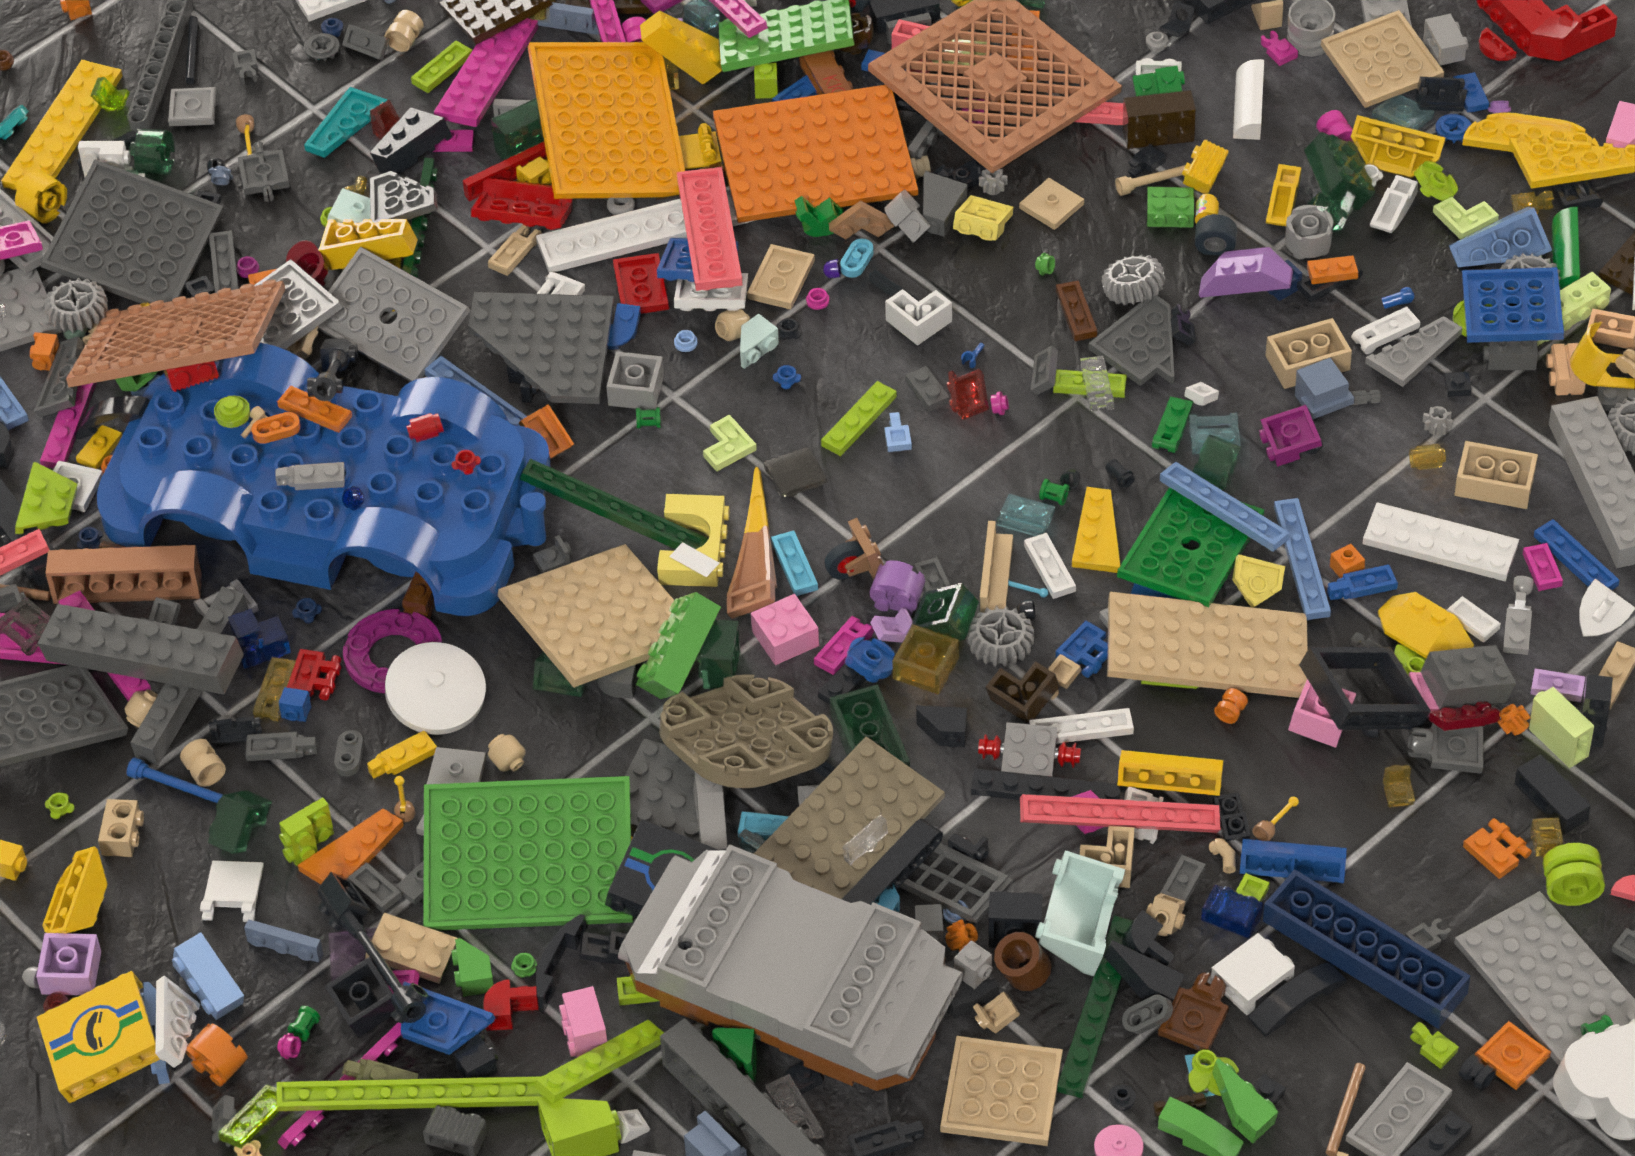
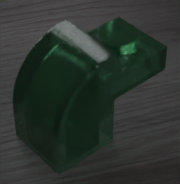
(1338, 210)

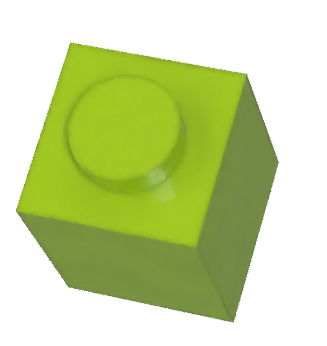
(765, 80)

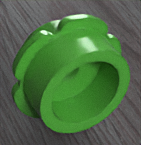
(1045, 264)
(521, 960)

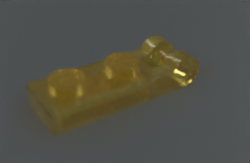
(275, 680)

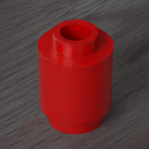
(425, 427)

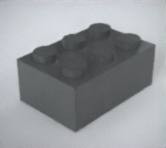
(1467, 676)

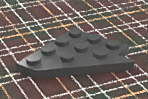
(1140, 342)

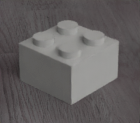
(635, 381)

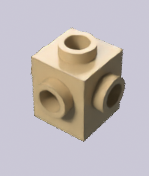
(1168, 912)

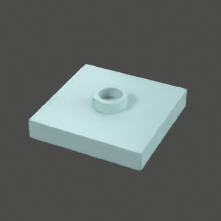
(350, 206)

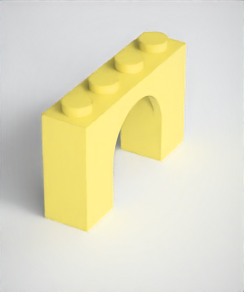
(699, 513)

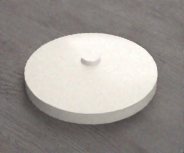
(435, 688)

